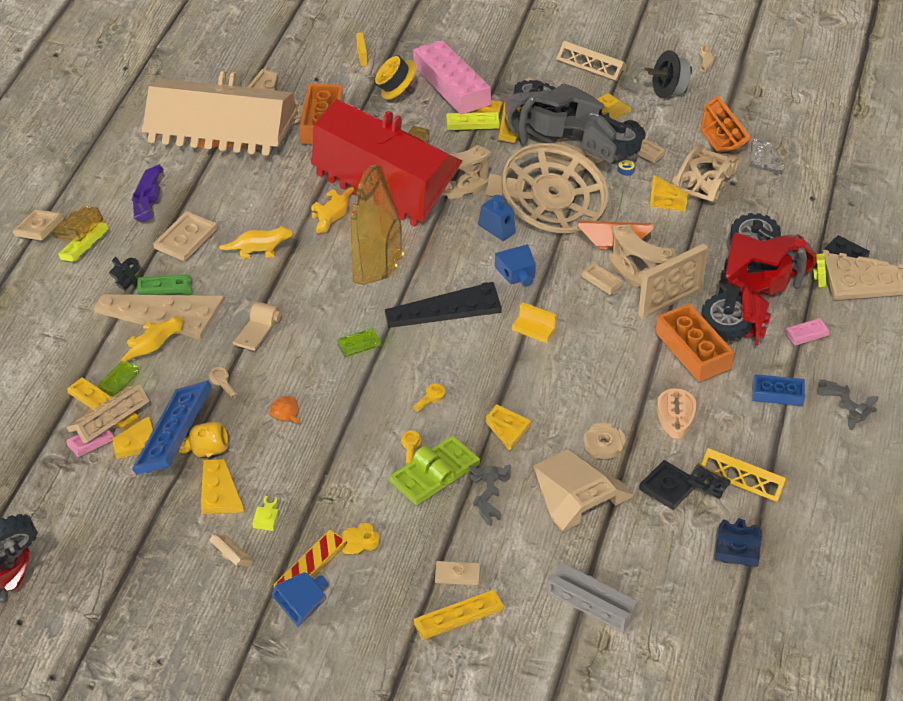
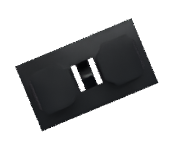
(123, 273)
(717, 482)

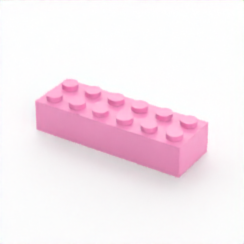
(452, 77)

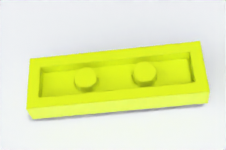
(472, 121)
(76, 248)

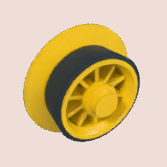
(395, 77)

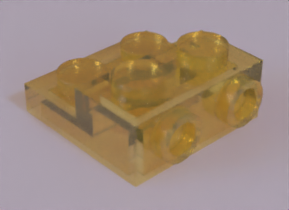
(78, 224)

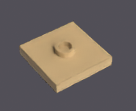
(38, 224)

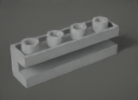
(592, 597)

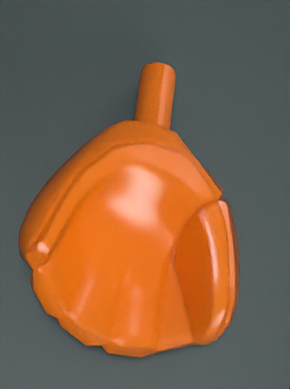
(285, 409)

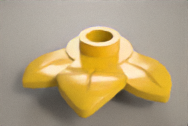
(360, 538)

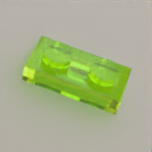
(358, 342)
(118, 378)

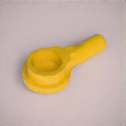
(434, 393)
(411, 440)

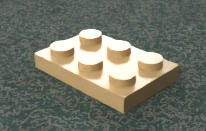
(185, 236)

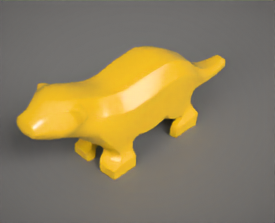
(331, 210)
(258, 241)
(152, 337)

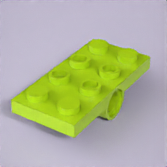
(433, 469)

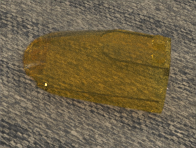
(375, 229)

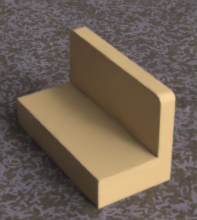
(495, 188)

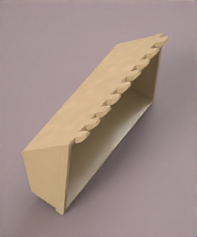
(218, 113)

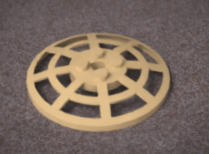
(557, 183)

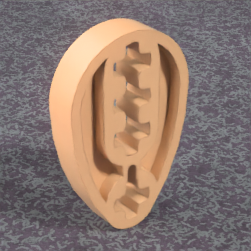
(685, 414)

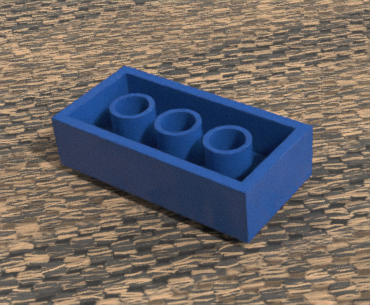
(778, 390)

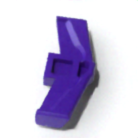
(146, 193)

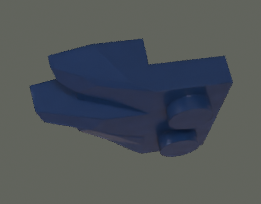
(738, 543)

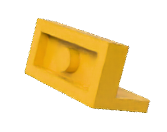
(535, 322)

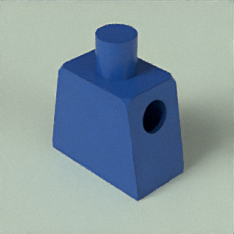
(497, 218)
(516, 265)
(300, 596)

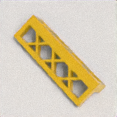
(751, 469)

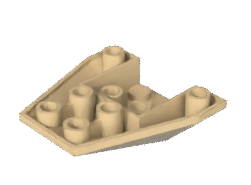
(574, 486)

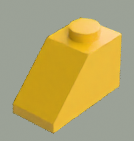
(613, 106)

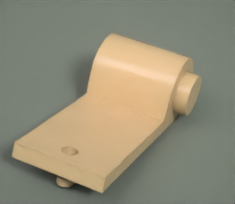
(262, 320)

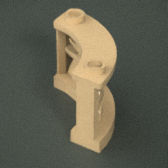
(724, 167)
(471, 181)
(627, 244)

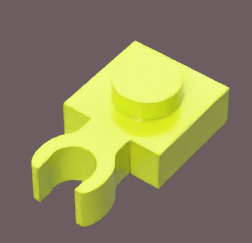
(819, 272)
(266, 516)

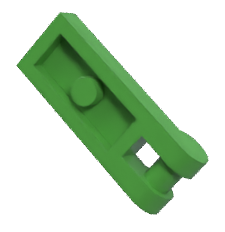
(165, 285)

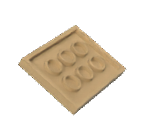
(672, 281)

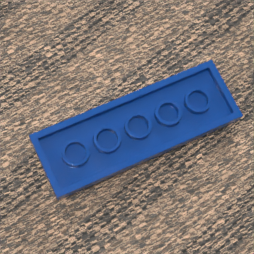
(172, 428)

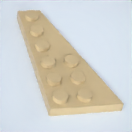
(862, 277)
(196, 310)

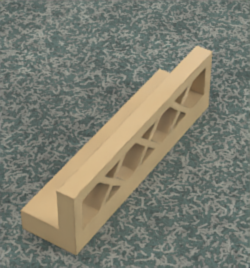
(591, 57)
(109, 412)

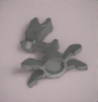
(859, 413)
(488, 474)

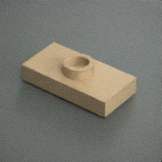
(602, 278)
(231, 550)
(457, 573)

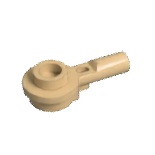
(220, 376)

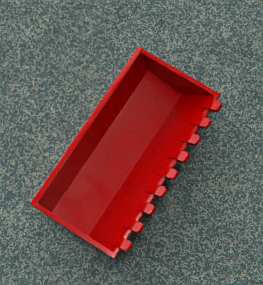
(353, 140)

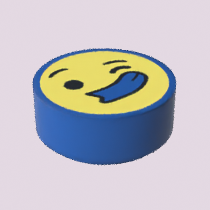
(626, 167)

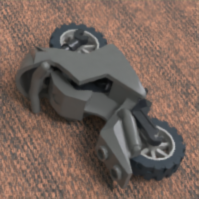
(580, 120)

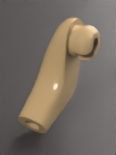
(707, 58)

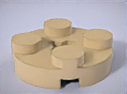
(600, 450)

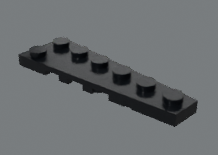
(454, 305)

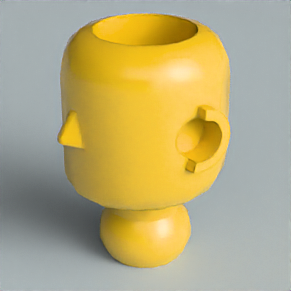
(205, 440)

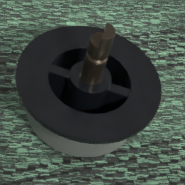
(670, 74)

